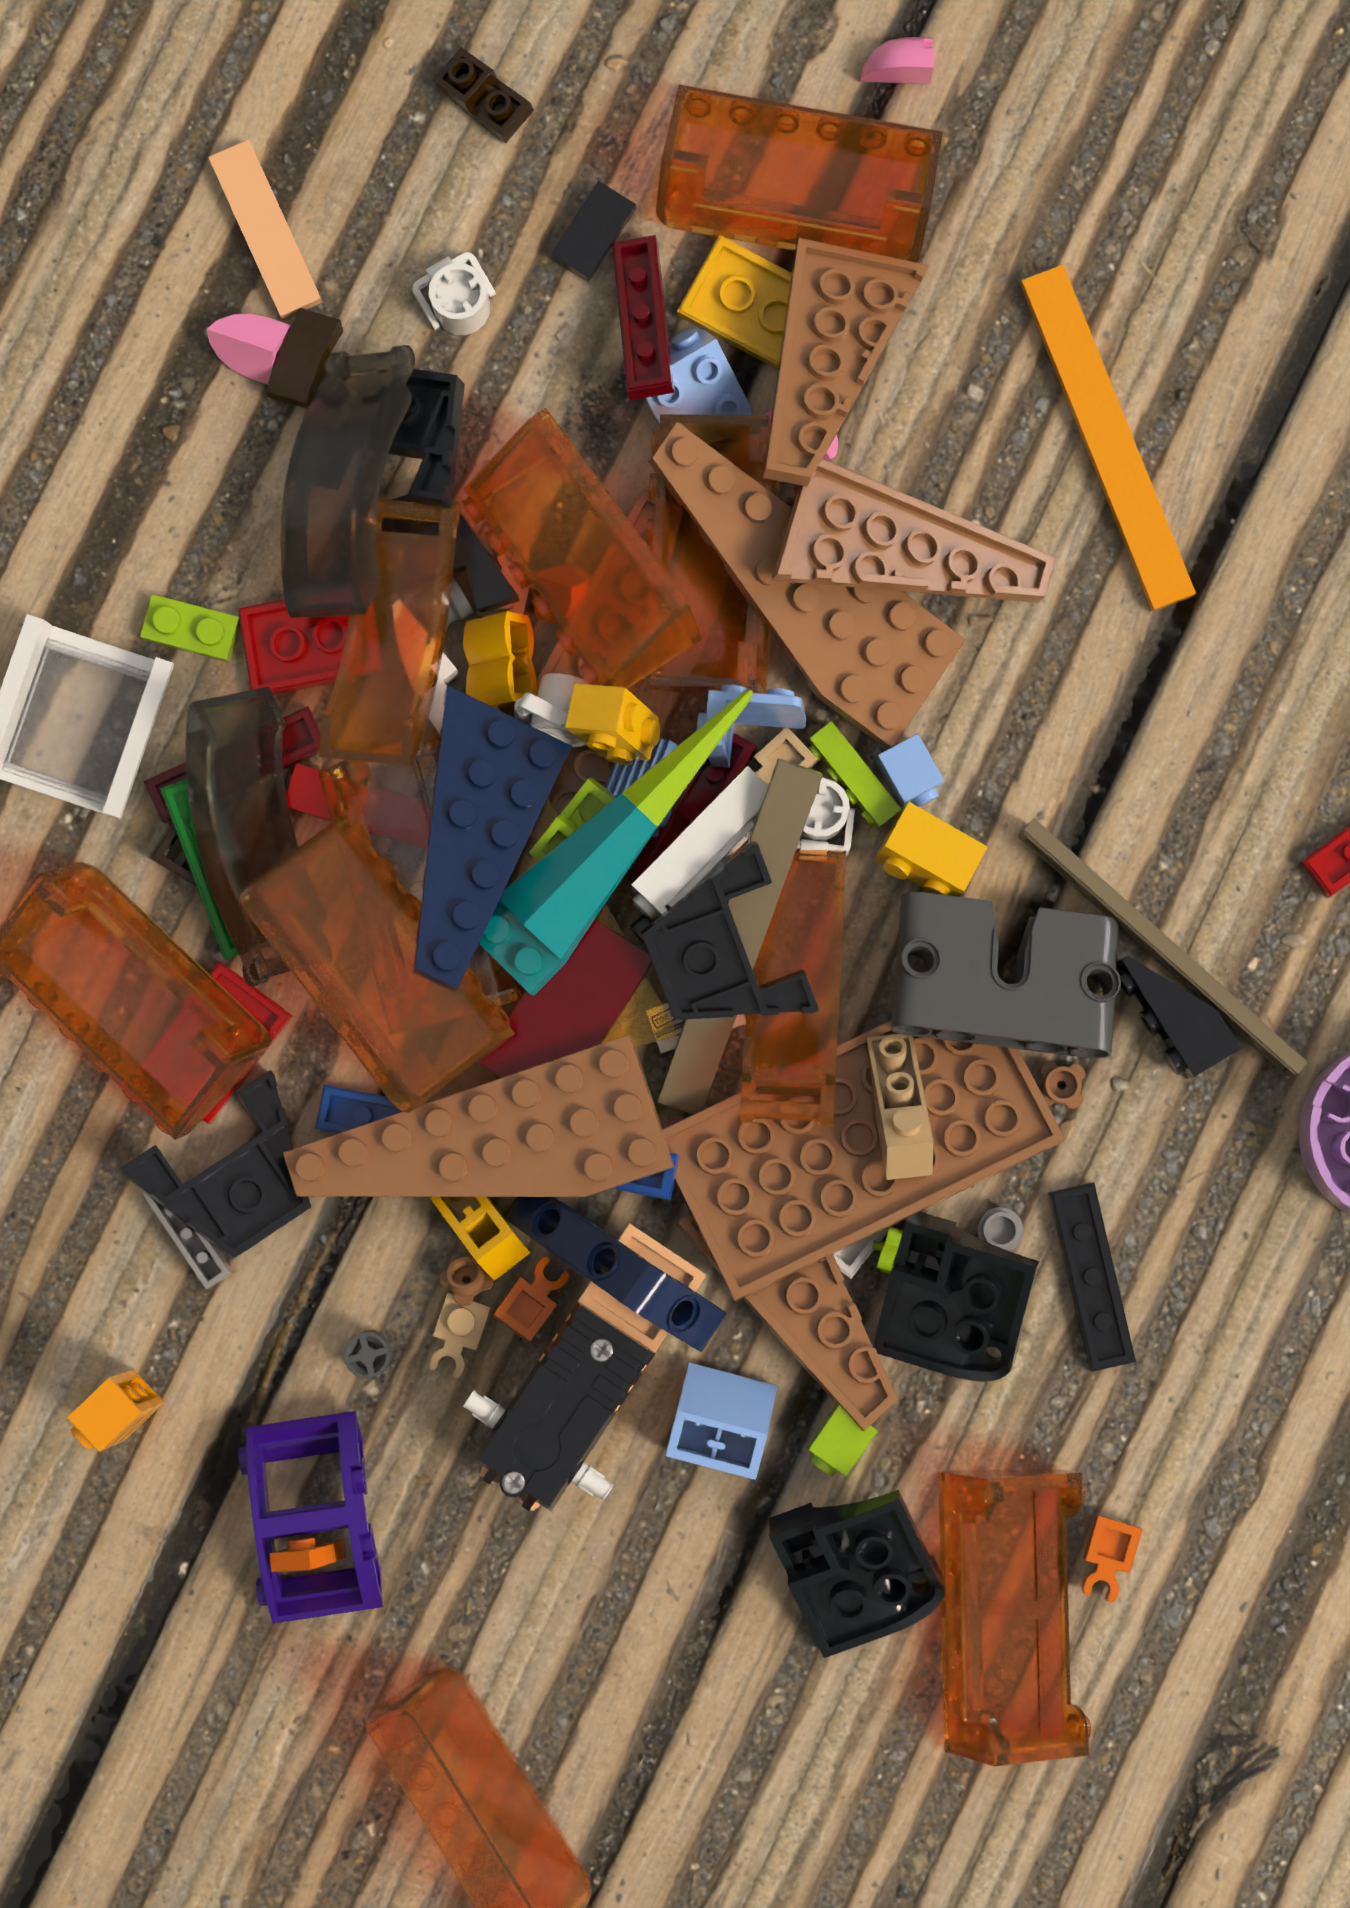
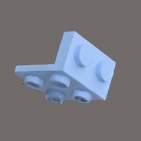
(700, 379)
(772, 709)

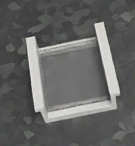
(77, 716)

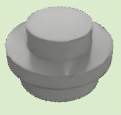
(1000, 1228)

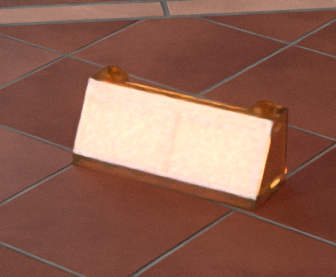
(1008, 1615)

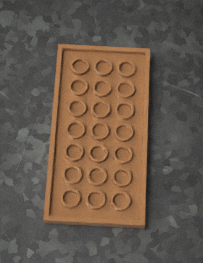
(799, 1191)

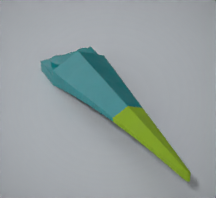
(562, 894)

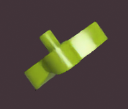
(889, 1250)

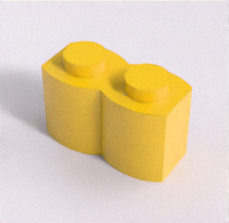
(499, 659)

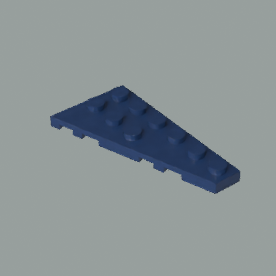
(483, 809)

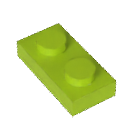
(190, 628)

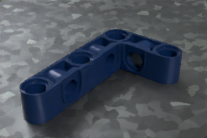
(617, 1269)

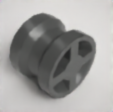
(360, 1356)

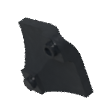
(953, 1301)
(856, 1569)

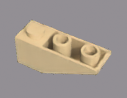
(900, 1107)

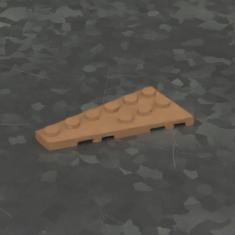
(878, 538)

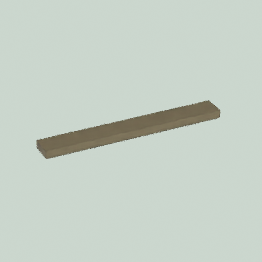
(778, 835)
(1162, 948)

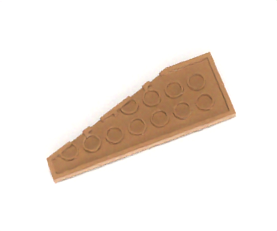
(859, 648)
(532, 1134)

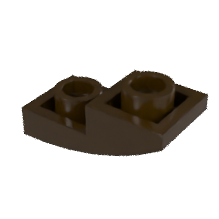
(483, 95)
(302, 358)

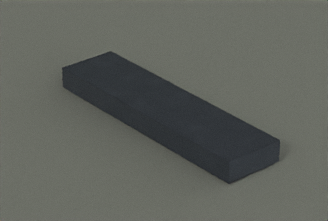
(1092, 1277)

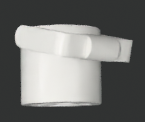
(456, 294)
(550, 707)
(827, 818)

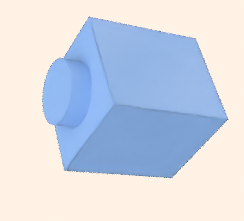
(910, 772)

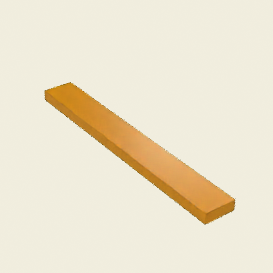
(1107, 438)

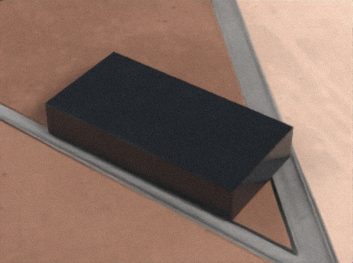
(593, 231)

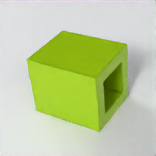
(839, 1442)

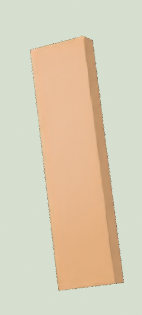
(265, 229)

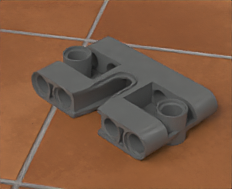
(969, 1003)

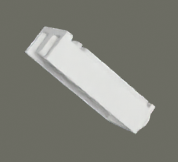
(701, 846)

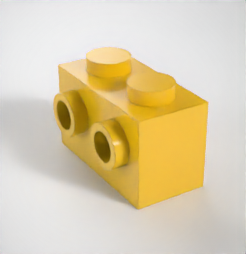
(613, 723)
(929, 852)

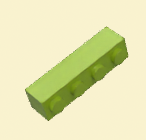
(854, 775)

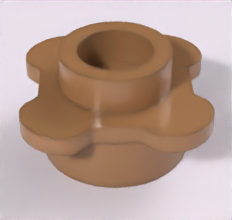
(1071, 1076)
(459, 1270)

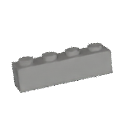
(200, 1254)

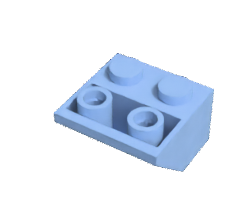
(721, 1421)

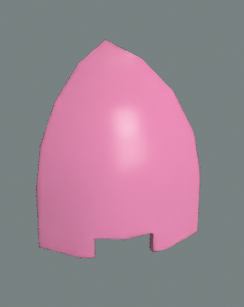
(900, 61)
(248, 343)

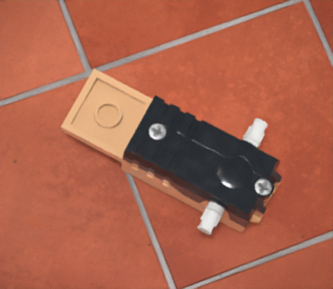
(574, 1391)

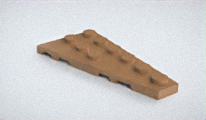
(833, 333)
(822, 1331)

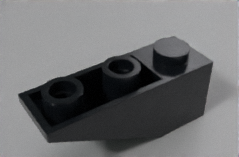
(1186, 1024)

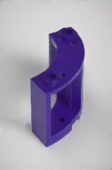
(321, 1592)

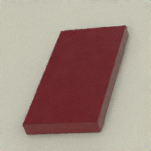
(575, 1005)

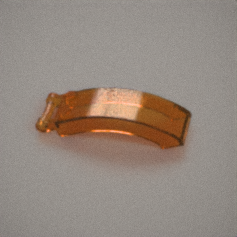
(397, 646)
(793, 1049)

